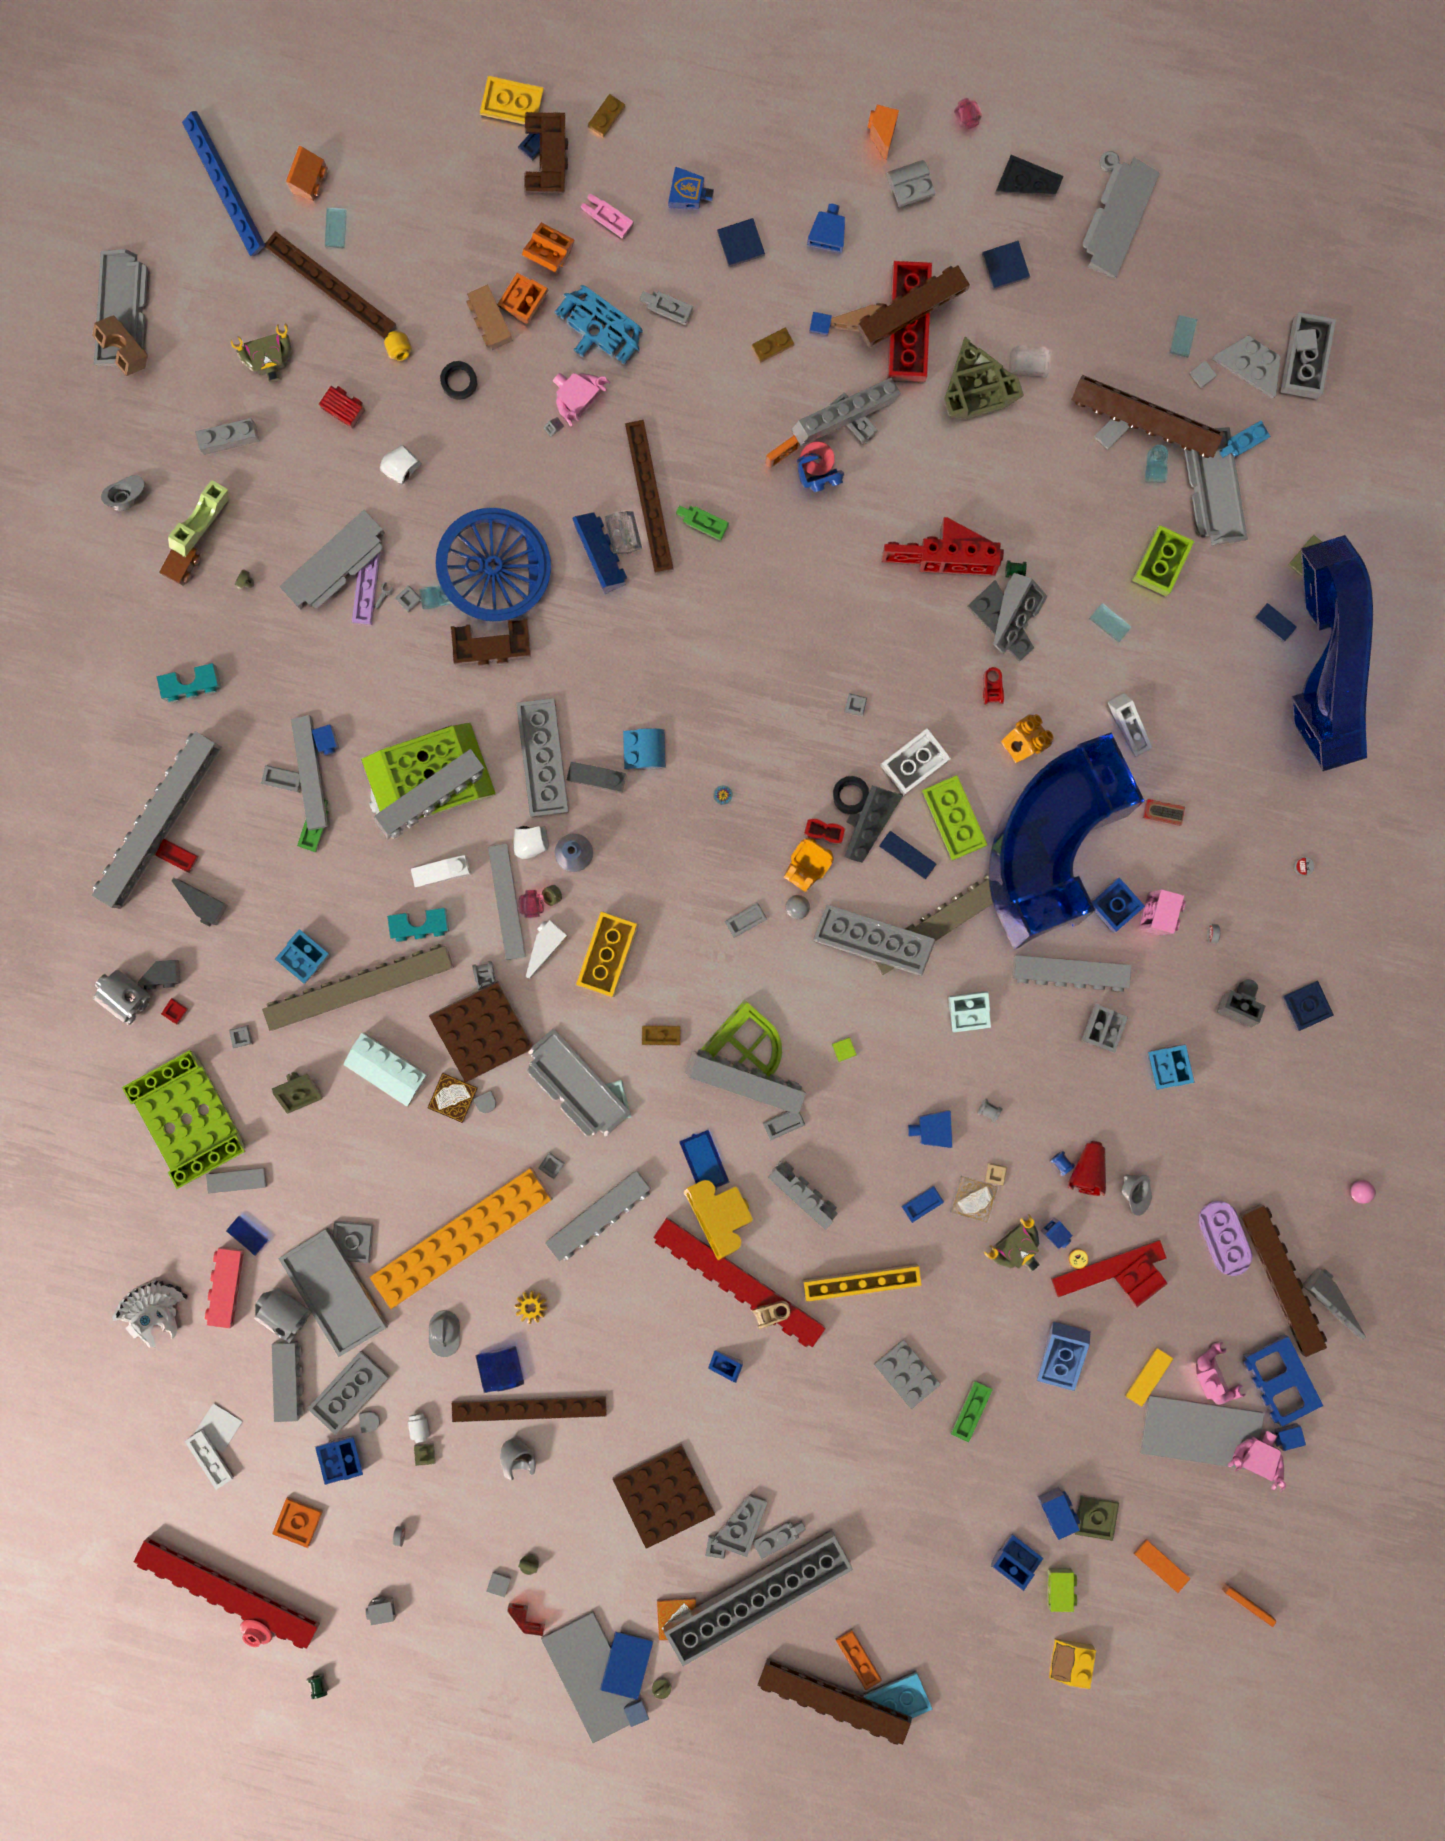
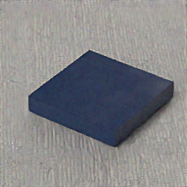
(741, 242)
(1005, 265)
(1307, 1005)

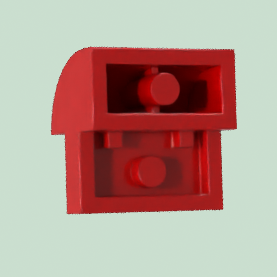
(1140, 1280)

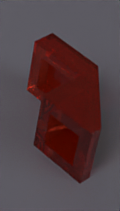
(519, 1615)

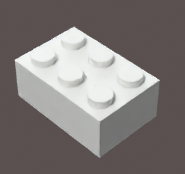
(915, 762)

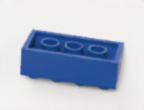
(599, 552)

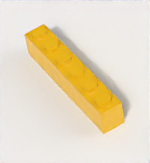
(862, 1282)

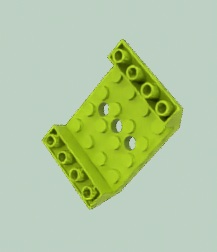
(397, 769)
(169, 1094)

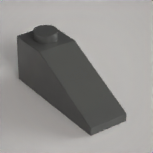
(596, 777)
(202, 904)

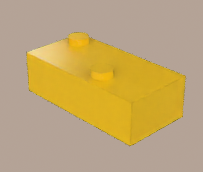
(607, 954)

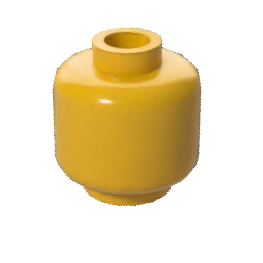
(397, 345)

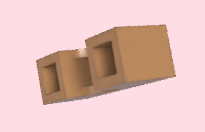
(130, 356)

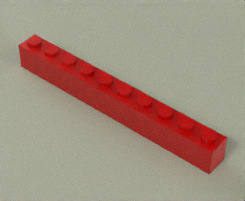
(736, 1280)
(225, 1592)

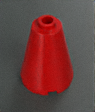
(1090, 1171)

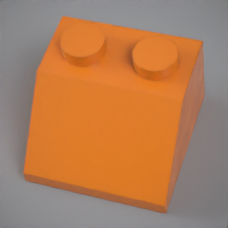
(882, 126)
(306, 174)

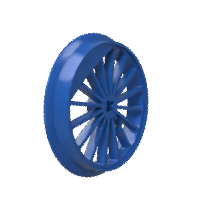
(538, 563)

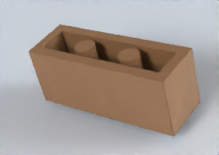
(489, 317)

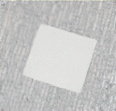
(219, 1427)

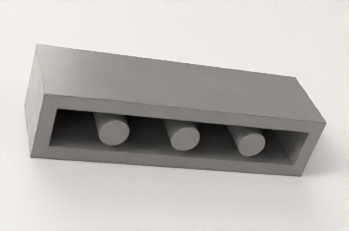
(286, 1381)

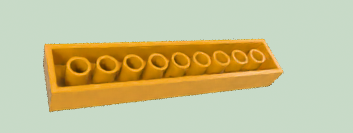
(461, 1238)

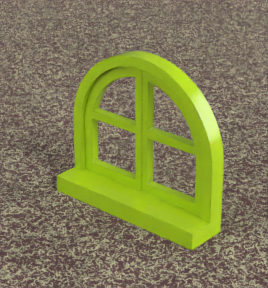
(731, 1026)

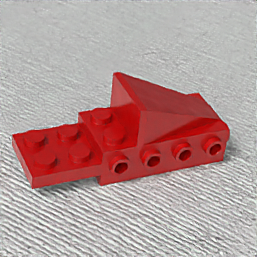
(955, 552)

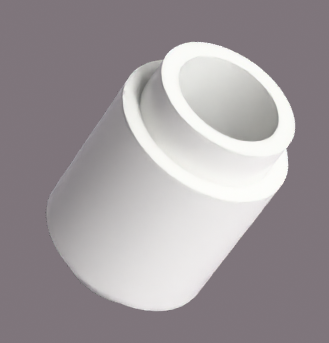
(418, 1427)

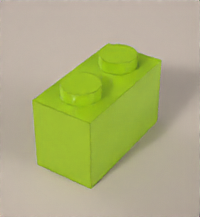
(1061, 1590)

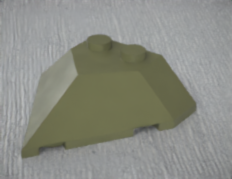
(979, 384)

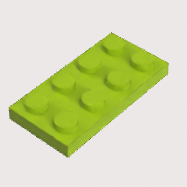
(954, 817)

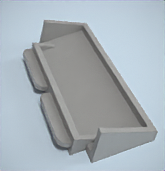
(1117, 223)
(121, 294)
(1217, 495)
(328, 567)
(571, 1080)

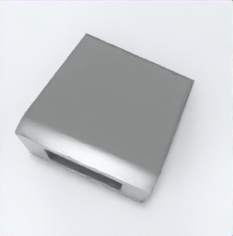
(553, 426)

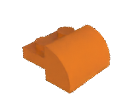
(548, 247)
(522, 298)

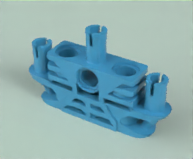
(608, 316)

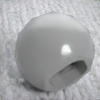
(797, 907)

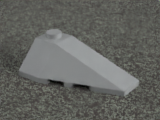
(1020, 602)
(1327, 1292)

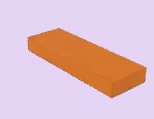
(1161, 1565)
(1248, 1604)
(858, 1659)

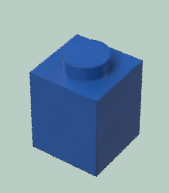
(325, 739)
(1289, 1437)

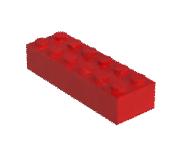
(909, 345)

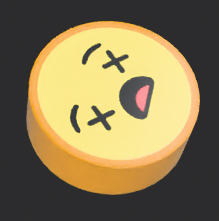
(1078, 1258)

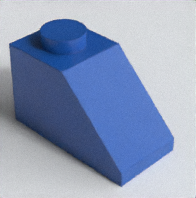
(1057, 1233)

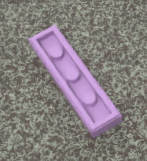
(366, 592)

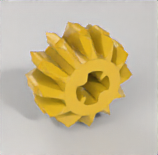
(533, 1313)

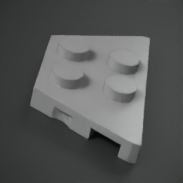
(1252, 363)

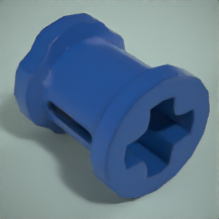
(1062, 1163)

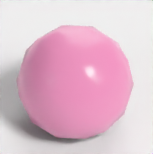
(1363, 1191)

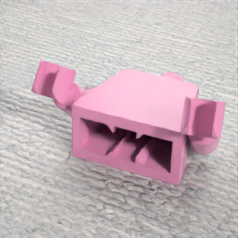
(577, 393)
(1212, 1378)
(1261, 1458)

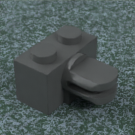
(1242, 1004)

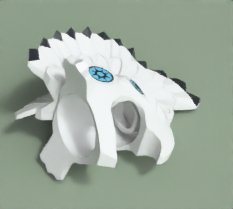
(150, 1306)

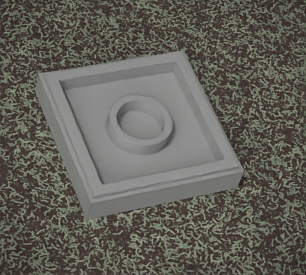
(354, 1240)

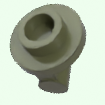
(529, 1564)

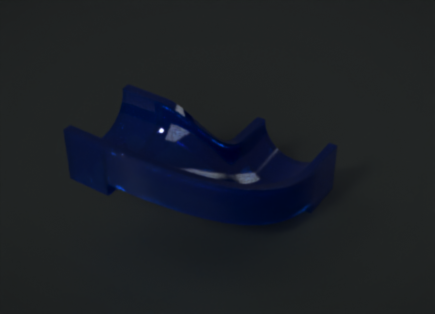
(1334, 697)
(1043, 831)

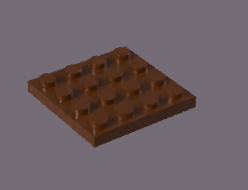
(481, 1031)
(663, 1496)

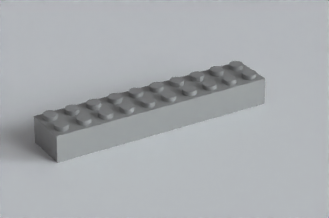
(156, 820)
(757, 1598)

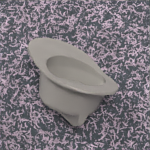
(123, 493)
(1137, 1192)
(444, 1333)

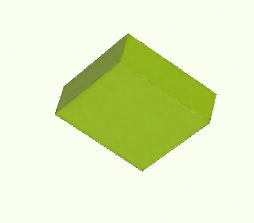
(844, 1049)

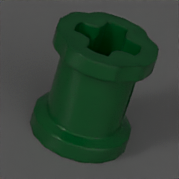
(1018, 568)
(317, 1686)

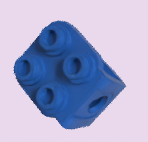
(817, 483)

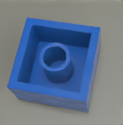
(1116, 905)
(1057, 1510)

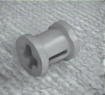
(989, 1110)

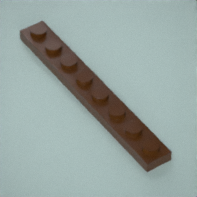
(329, 285)
(649, 496)
(529, 1409)

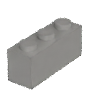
(227, 436)

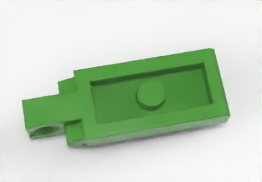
(703, 521)
(311, 839)

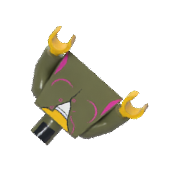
(266, 354)
(1017, 1247)

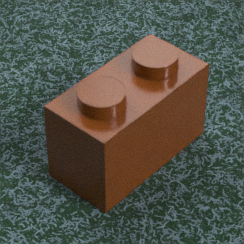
(179, 567)

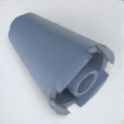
(580, 858)

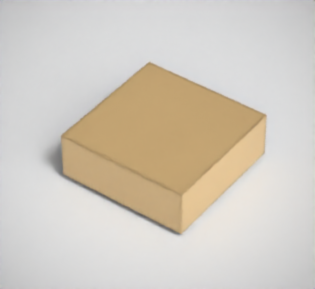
(995, 1174)

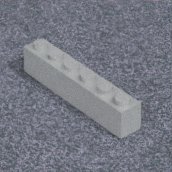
(845, 411)
(1071, 971)
(598, 1215)

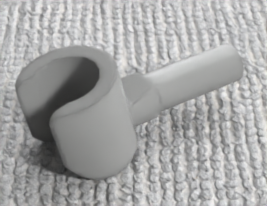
(384, 593)

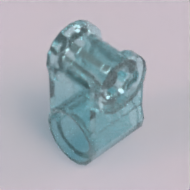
(1157, 467)
(433, 597)

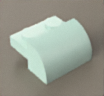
(969, 1011)

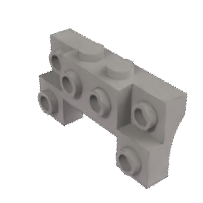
(802, 1195)

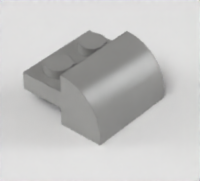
(911, 183)
(1104, 1028)

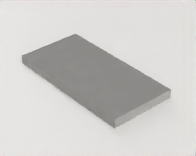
(333, 1292)
(1197, 1430)
(580, 1658)

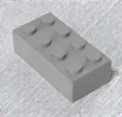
(1307, 370)

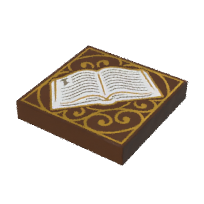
(452, 1097)

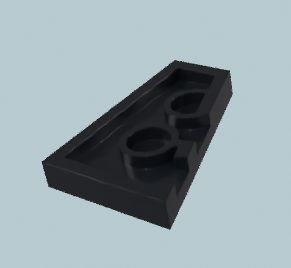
(1028, 178)

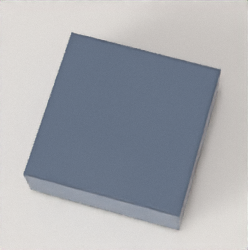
(636, 1713)

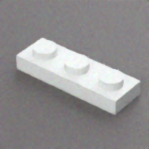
(209, 1459)

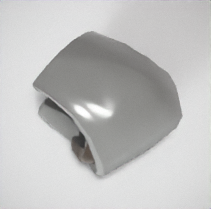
(516, 1456)

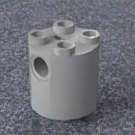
(121, 996)
(281, 1314)

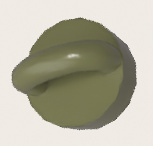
(242, 578)
(552, 895)
(661, 1688)

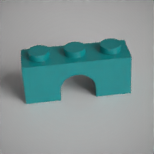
(205, 681)
(435, 924)

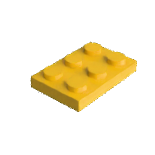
(510, 99)

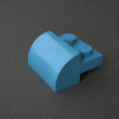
(644, 749)
(302, 956)
(1171, 1067)

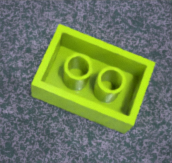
(1163, 560)

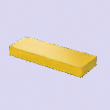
(1148, 1377)

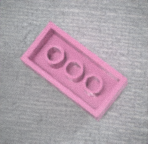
(1162, 912)

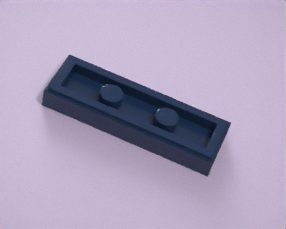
(907, 855)

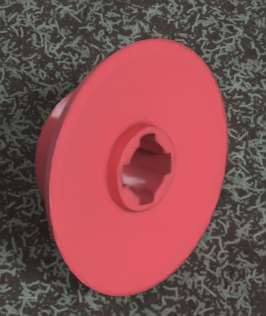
(824, 452)
(255, 1633)

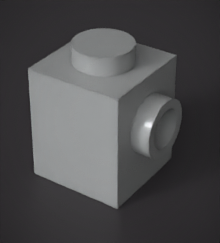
(381, 1610)

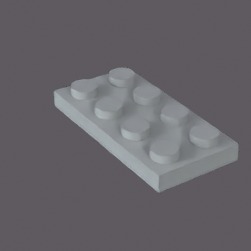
(348, 1392)

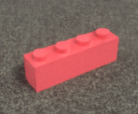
(225, 1287)

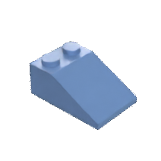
(1064, 1356)

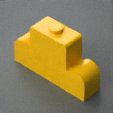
(719, 1216)

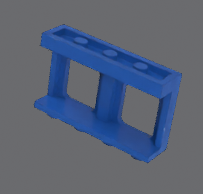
(1293, 1376)

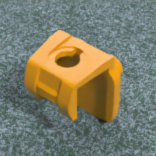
(1032, 736)
(810, 861)

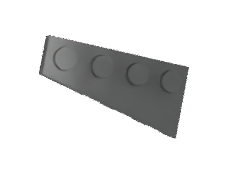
(987, 610)
(873, 818)

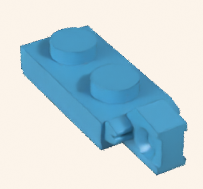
(1245, 440)

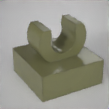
(424, 1454)

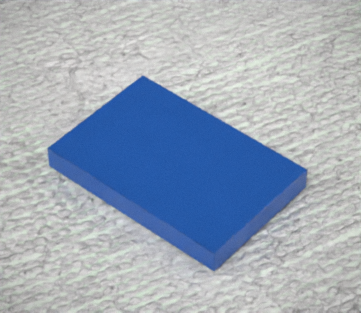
(626, 1665)

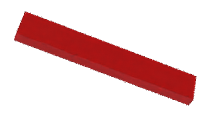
(1105, 1268)

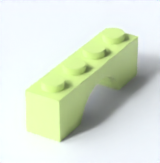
(189, 532)

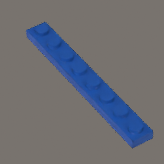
(223, 183)

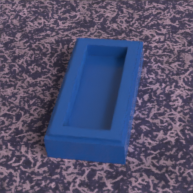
(922, 1204)

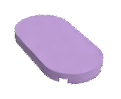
(1225, 1238)

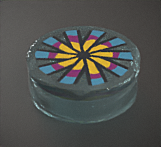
(723, 795)

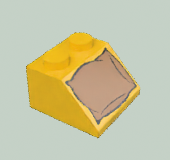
(1072, 1663)

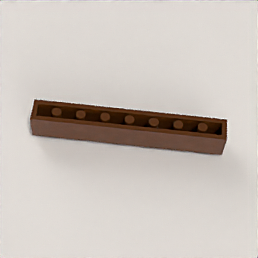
(1147, 416)
(1283, 1280)
(835, 1702)

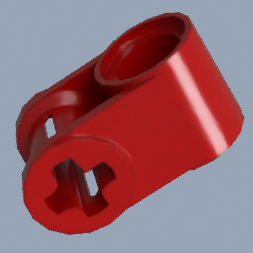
(993, 688)

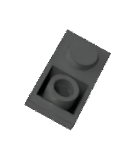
(161, 973)

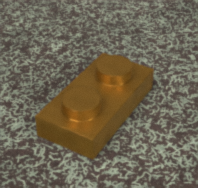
(606, 115)
(773, 344)
(661, 1035)

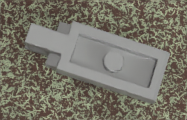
(667, 306)
(777, 1538)

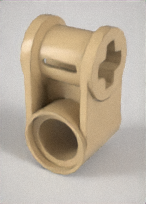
(770, 1314)

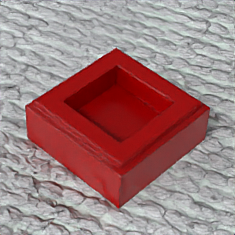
(174, 1011)

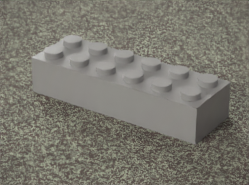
(428, 794)
(745, 1082)

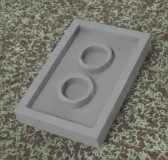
(907, 1374)

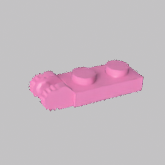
(608, 216)

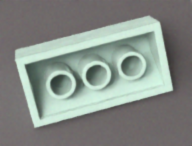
(385, 1069)

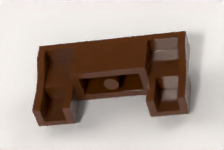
(552, 152)
(491, 648)

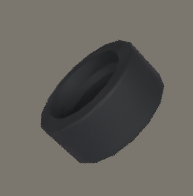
(458, 395)
(850, 780)

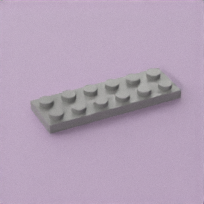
(542, 757)
(874, 940)

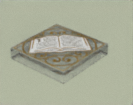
(974, 1199)

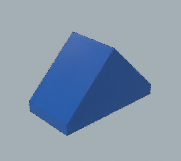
(726, 1366)

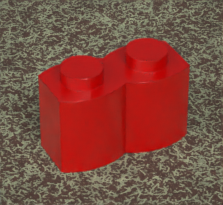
(830, 833)

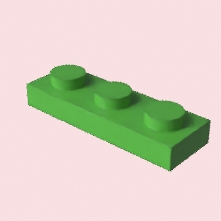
(971, 1411)

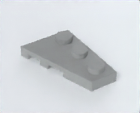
(742, 1526)

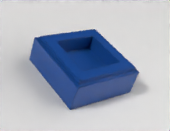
(820, 323)

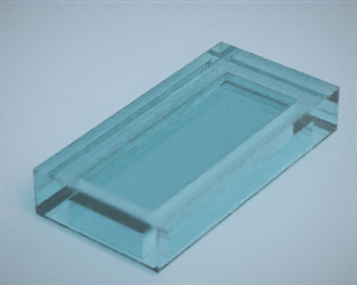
(335, 228)
(1183, 336)
(1110, 622)

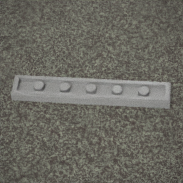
(309, 773)
(506, 901)

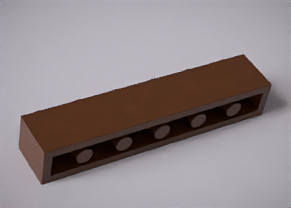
(913, 306)

